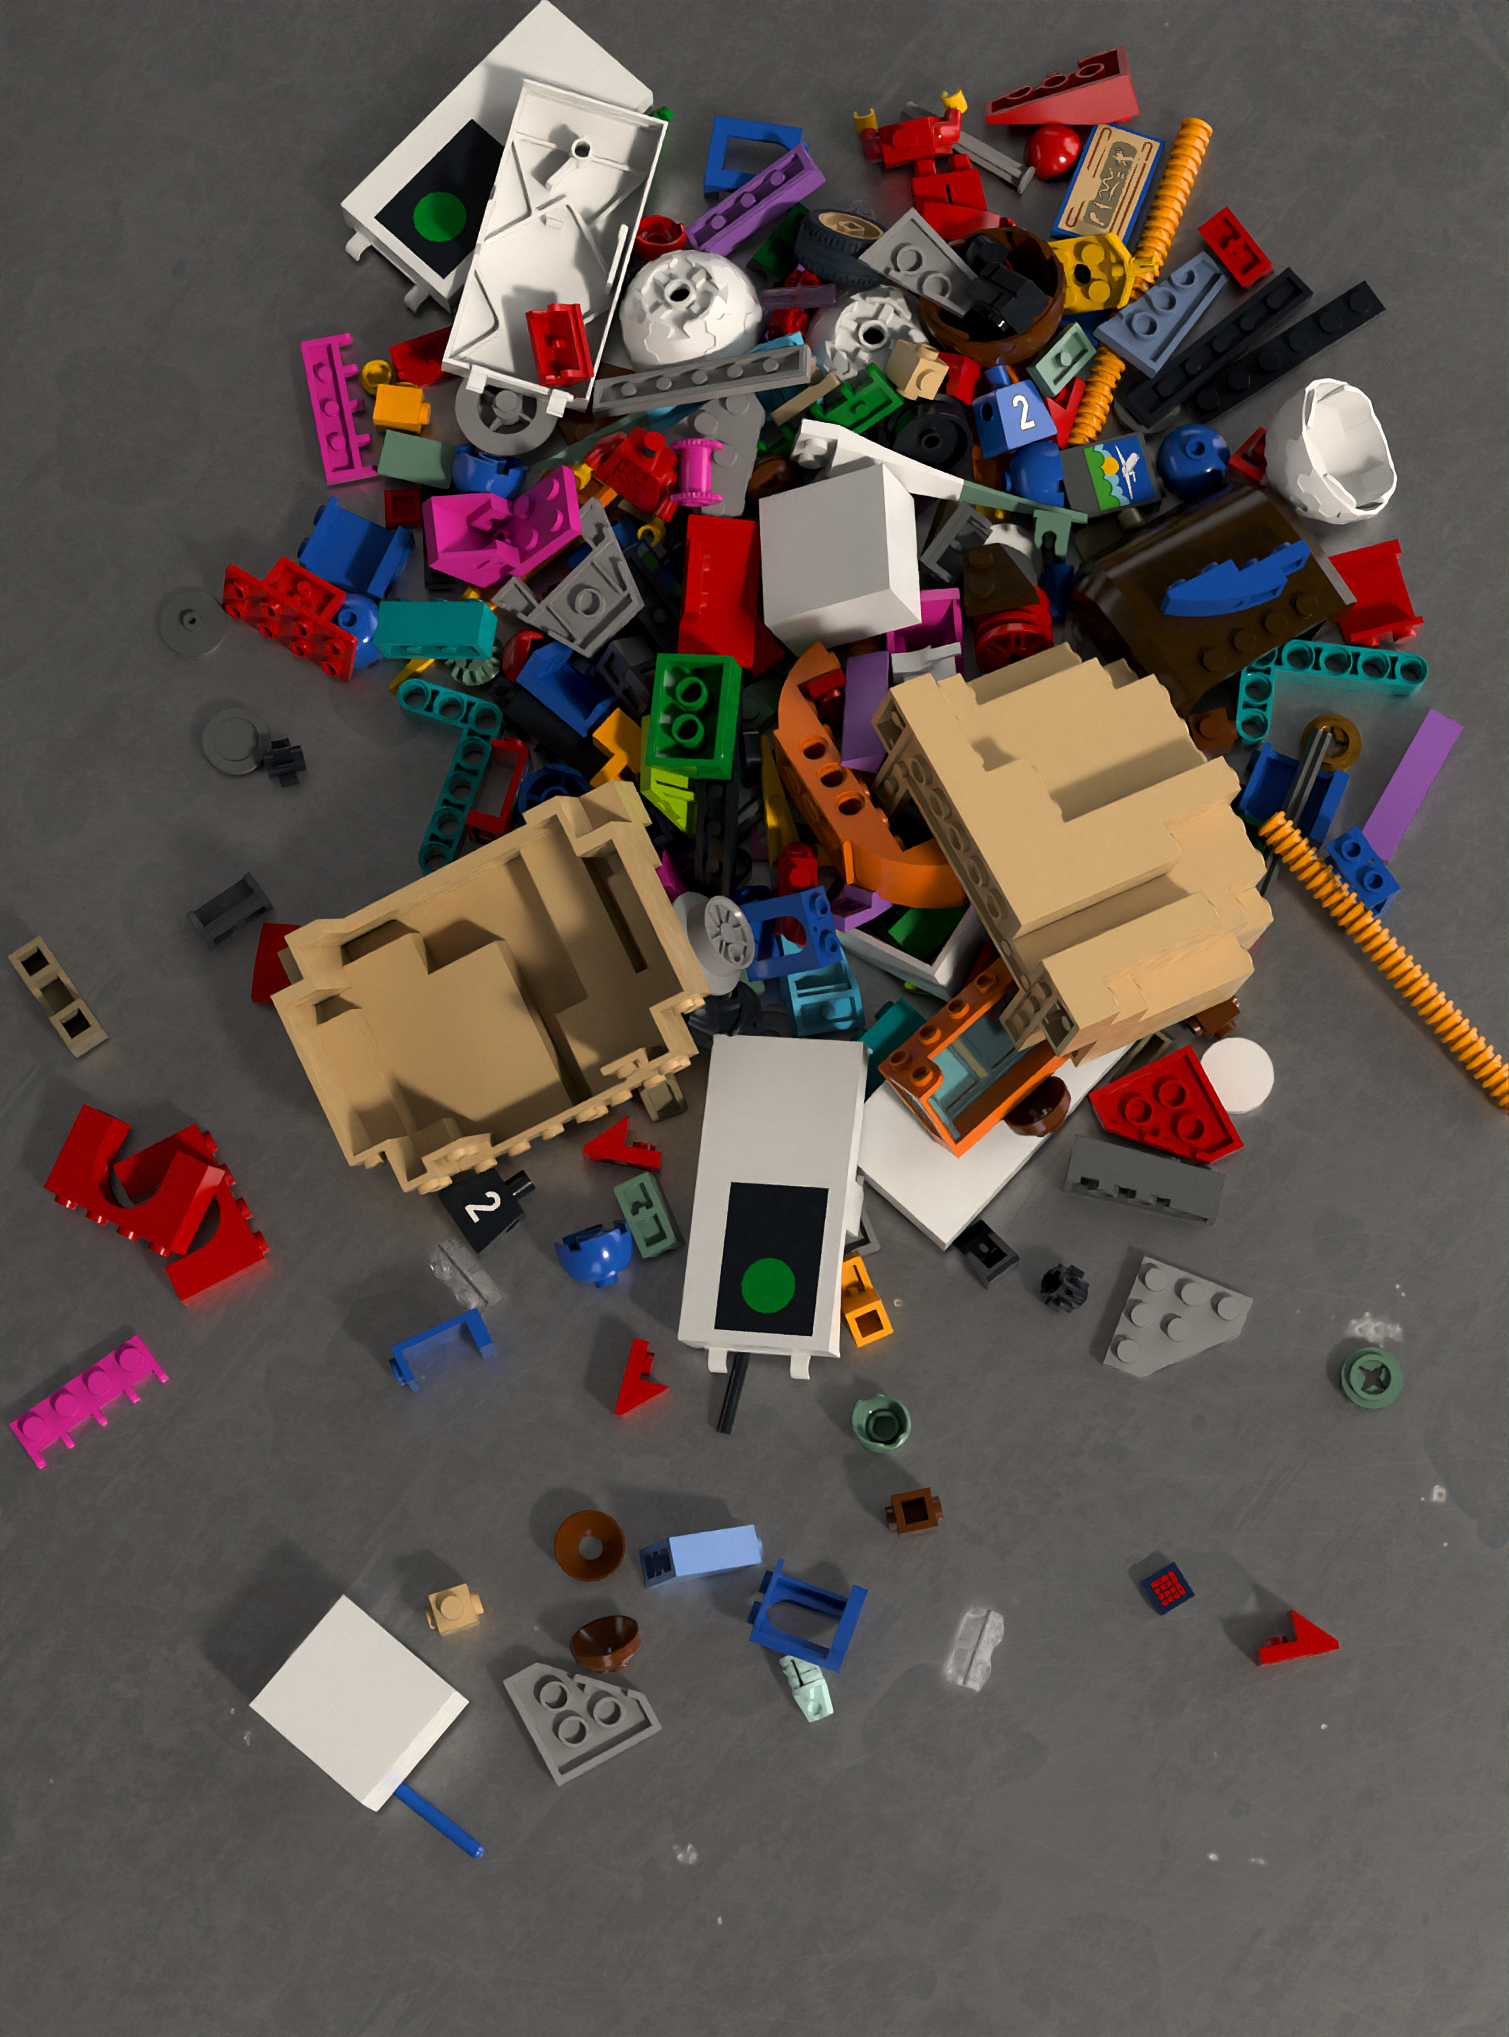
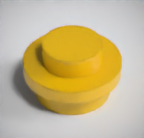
(377, 372)

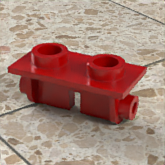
(791, 320)

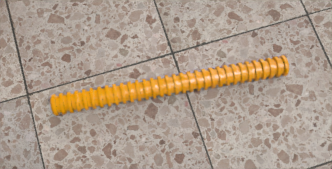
(1153, 242)
(1388, 955)

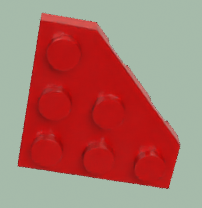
(1169, 1109)

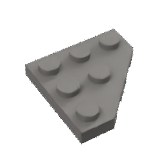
(736, 425)
(1172, 1319)
(578, 1718)

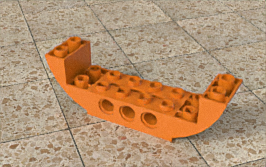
(841, 808)

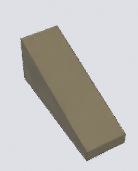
(1147, 1052)

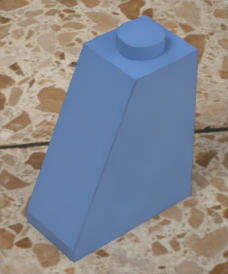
(700, 1555)

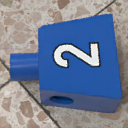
(1010, 414)

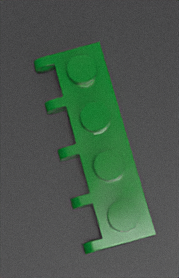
(854, 411)

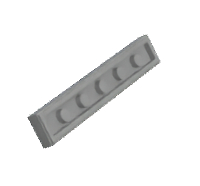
(702, 381)

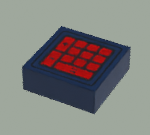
(1167, 1589)

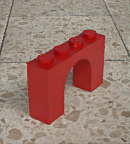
(84, 1179)
(234, 1247)

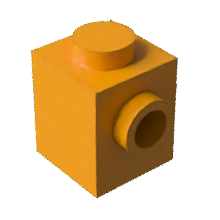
(401, 408)

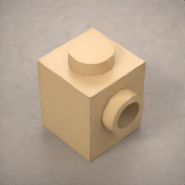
(915, 369)
(454, 1609)

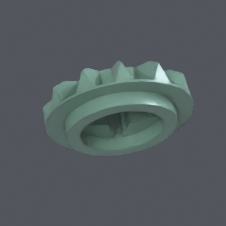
(479, 670)
(1390, 1377)

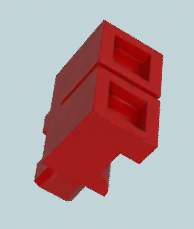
(960, 184)

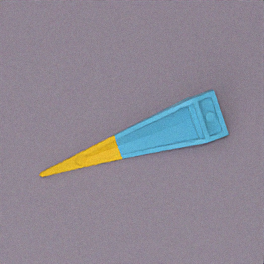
(817, 998)

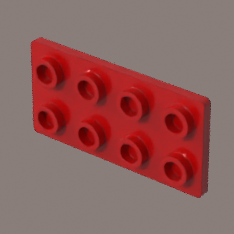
(720, 588)
(294, 611)

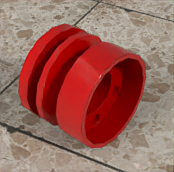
(1012, 634)

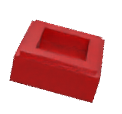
(403, 508)

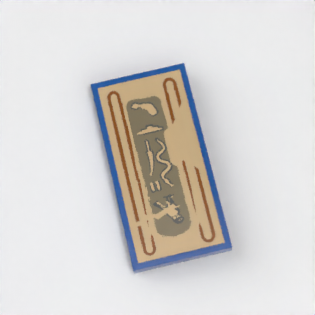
(1108, 183)

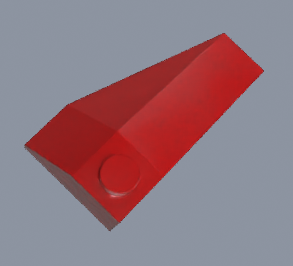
(1090, 95)

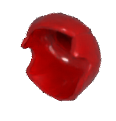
(1053, 151)
(657, 237)
(519, 650)

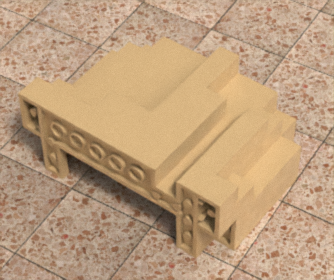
(1081, 842)
(496, 994)

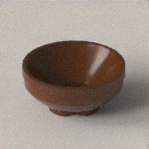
(767, 476)
(1041, 1110)
(584, 1525)
(606, 1643)

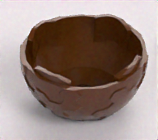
(979, 339)

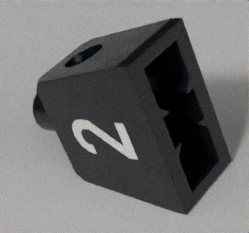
(487, 1207)

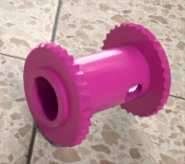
(696, 472)

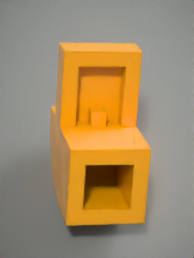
(621, 742)
(860, 1304)

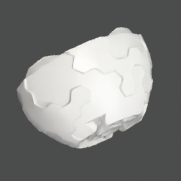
(712, 323)
(838, 332)
(1329, 454)

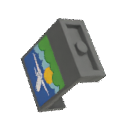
(1110, 477)

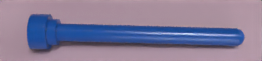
(439, 1821)

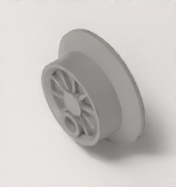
(502, 420)
(717, 936)

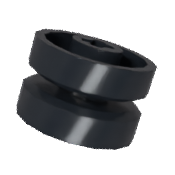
(931, 431)

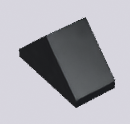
(986, 1254)

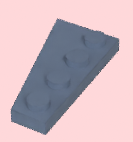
(1161, 318)

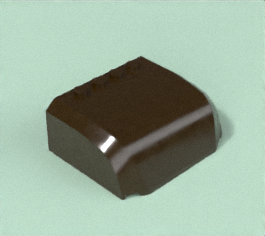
(1123, 585)

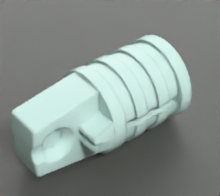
(807, 1687)

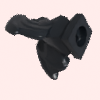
(729, 1014)

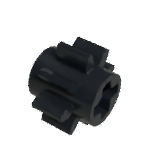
(285, 762)
(1064, 1288)

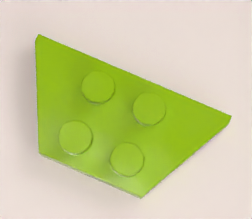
(669, 792)

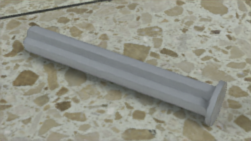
(980, 152)

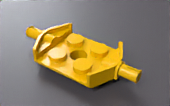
(1110, 269)

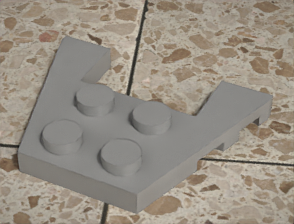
(591, 600)

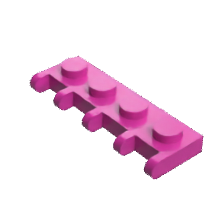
(334, 409)
(86, 1397)

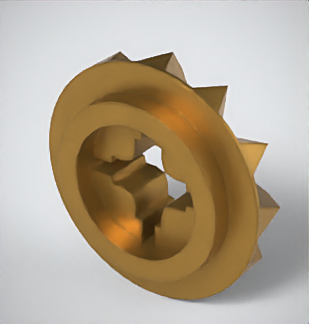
(1344, 733)

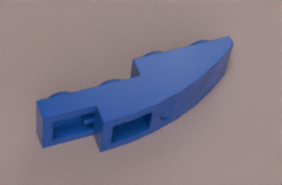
(1227, 589)

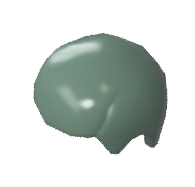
(880, 1423)

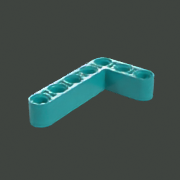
(1316, 674)
(459, 772)

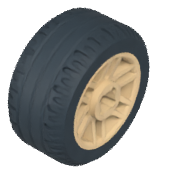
(833, 242)

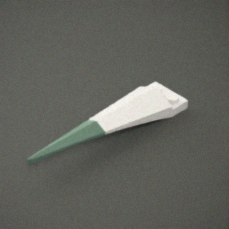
(844, 452)

